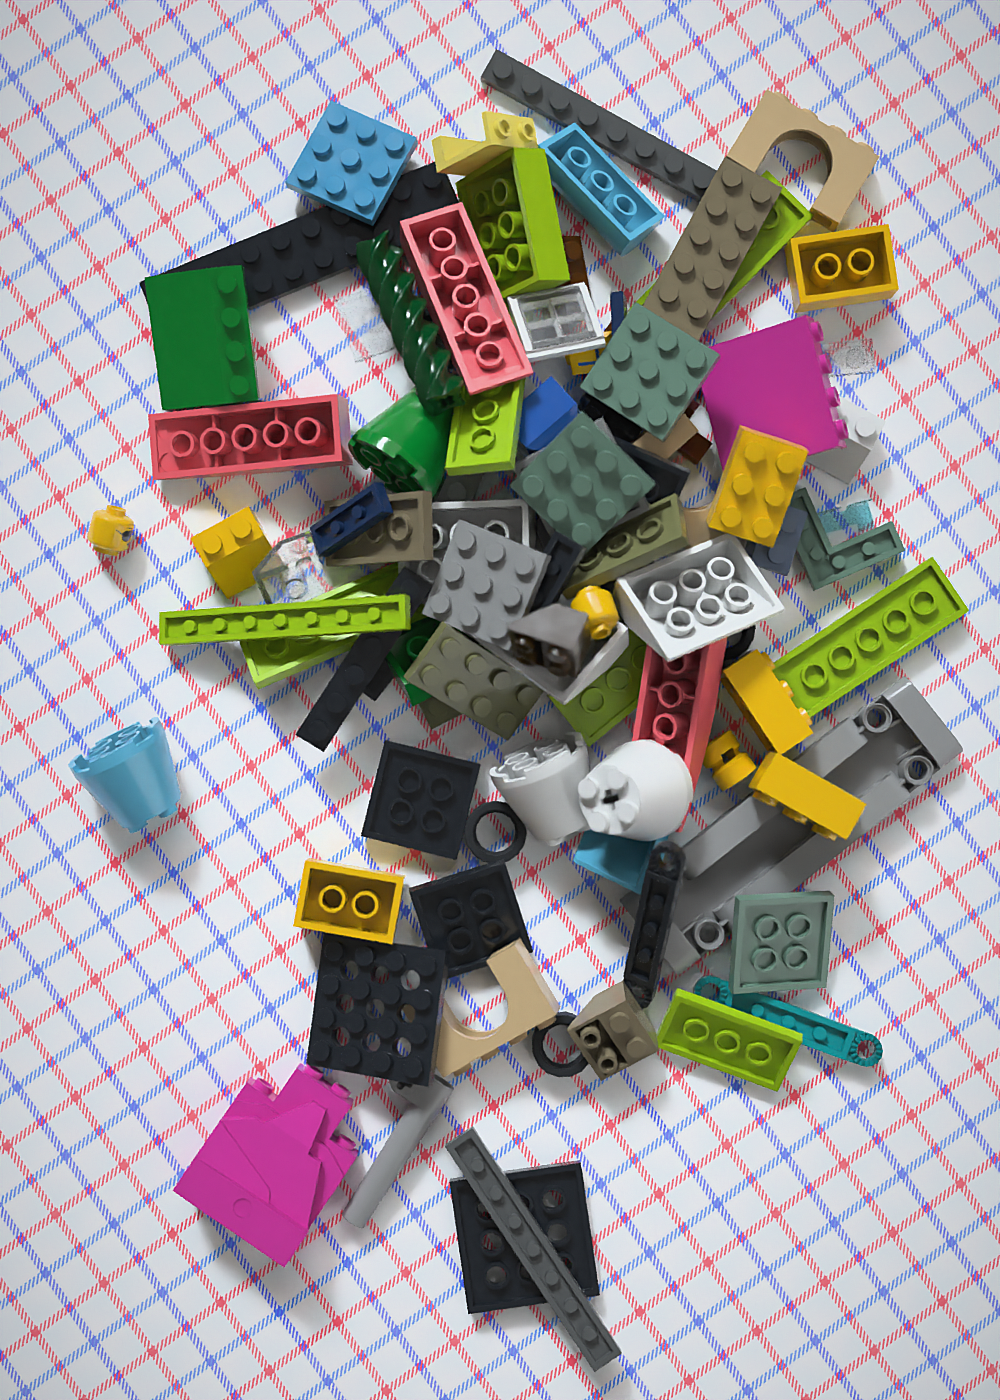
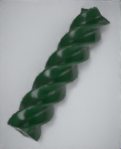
(410, 332)

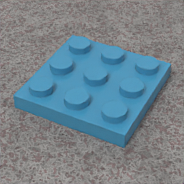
(351, 163)

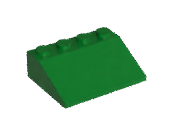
(202, 337)

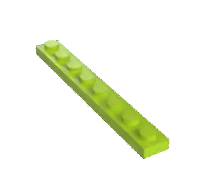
(285, 620)

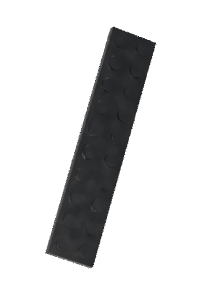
(322, 240)

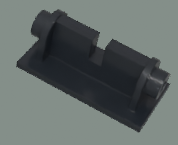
(617, 424)

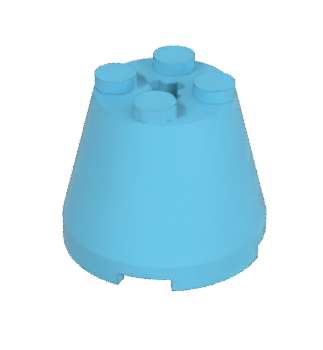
(131, 774)

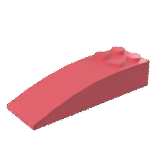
(463, 298)
(251, 438)
(680, 703)

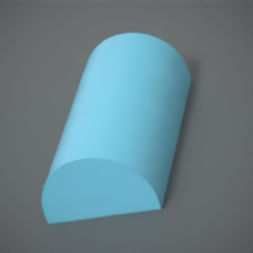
(599, 190)

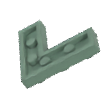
(829, 564)

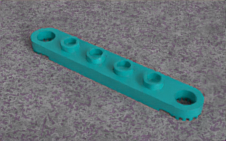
(817, 1030)

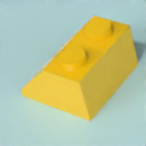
(233, 550)

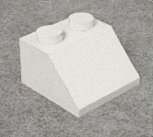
(863, 433)

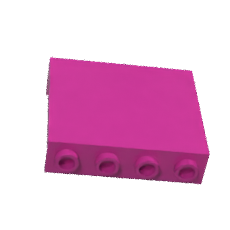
(776, 386)

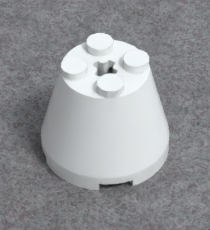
(543, 786)
(637, 792)

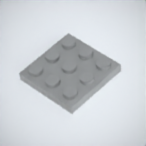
(485, 583)

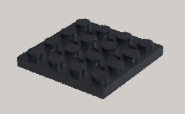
(426, 999)
(476, 1259)

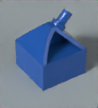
(544, 416)

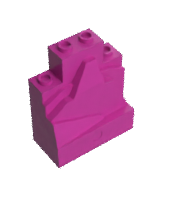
(273, 1161)

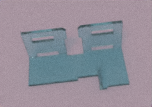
(852, 515)

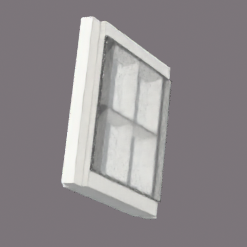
(556, 322)

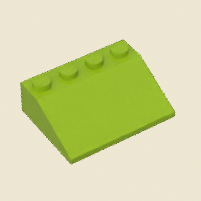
(516, 221)

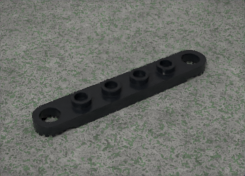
(653, 921)

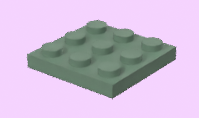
(650, 371)
(582, 482)
(780, 941)

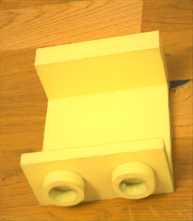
(501, 132)

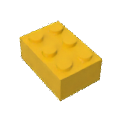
(841, 268)
(756, 486)
(766, 702)
(806, 797)
(349, 900)

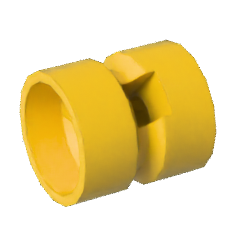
(732, 770)

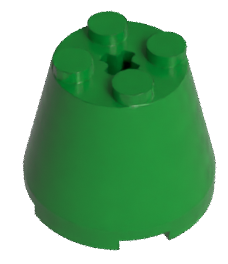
(405, 446)

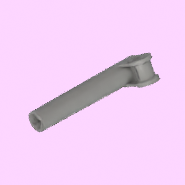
(405, 1137)

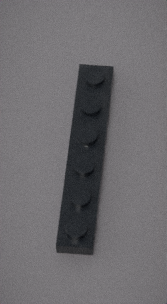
(358, 669)

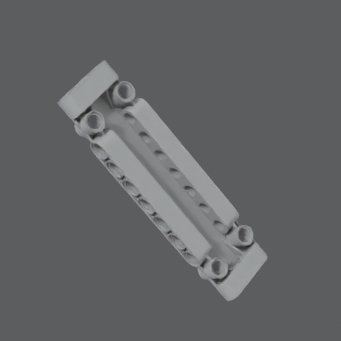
(766, 852)

